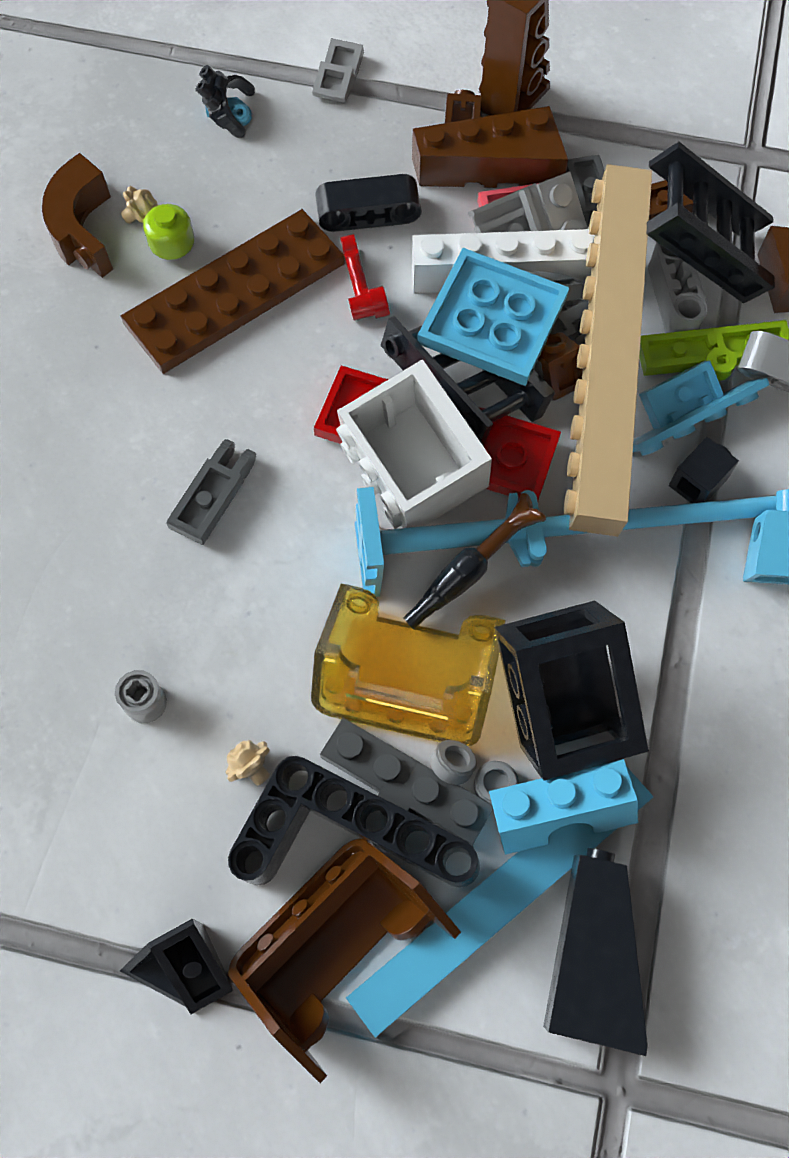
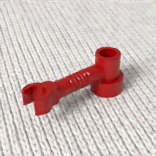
(366, 301)

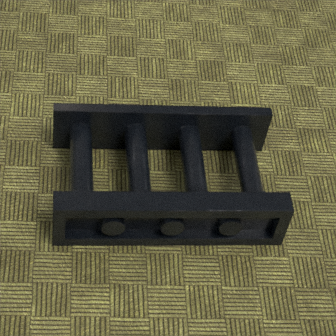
(696, 242)
(530, 399)

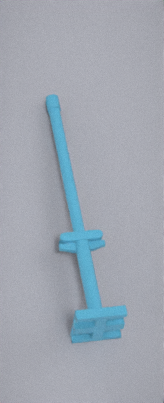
(528, 542)

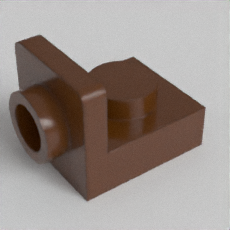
(462, 106)
(560, 364)

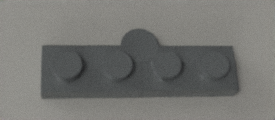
(406, 781)

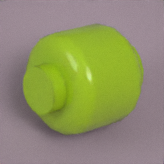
(168, 231)

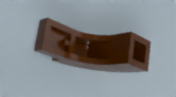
(66, 203)

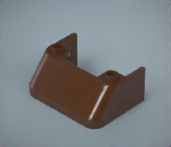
(323, 937)

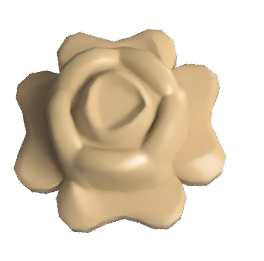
(138, 204)
(247, 761)

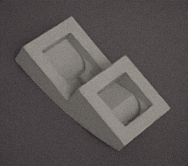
(338, 71)

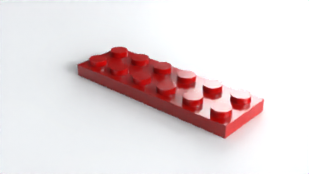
(517, 447)

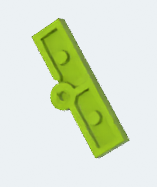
(684, 349)

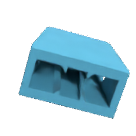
(769, 545)

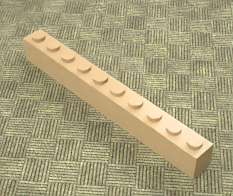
(610, 353)

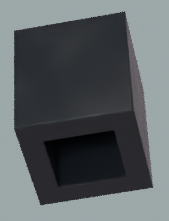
(703, 472)

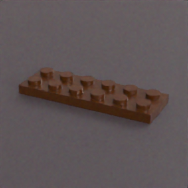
(232, 290)

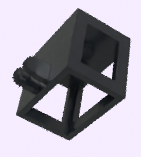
(565, 687)

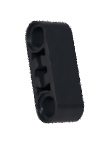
(368, 202)

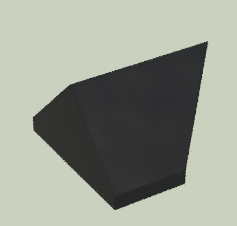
(182, 967)

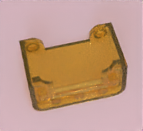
(403, 677)

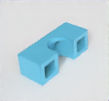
(536, 808)

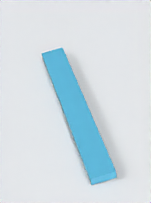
(478, 917)

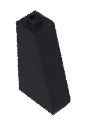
(596, 966)

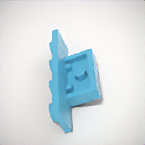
(686, 400)

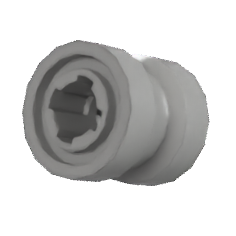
(145, 705)

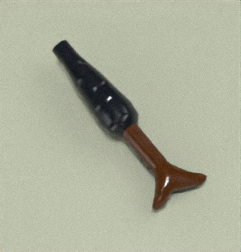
(472, 563)

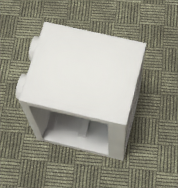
(413, 447)

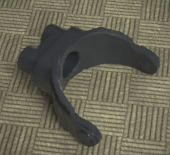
(213, 92)

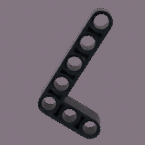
(351, 817)

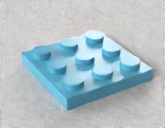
(493, 316)

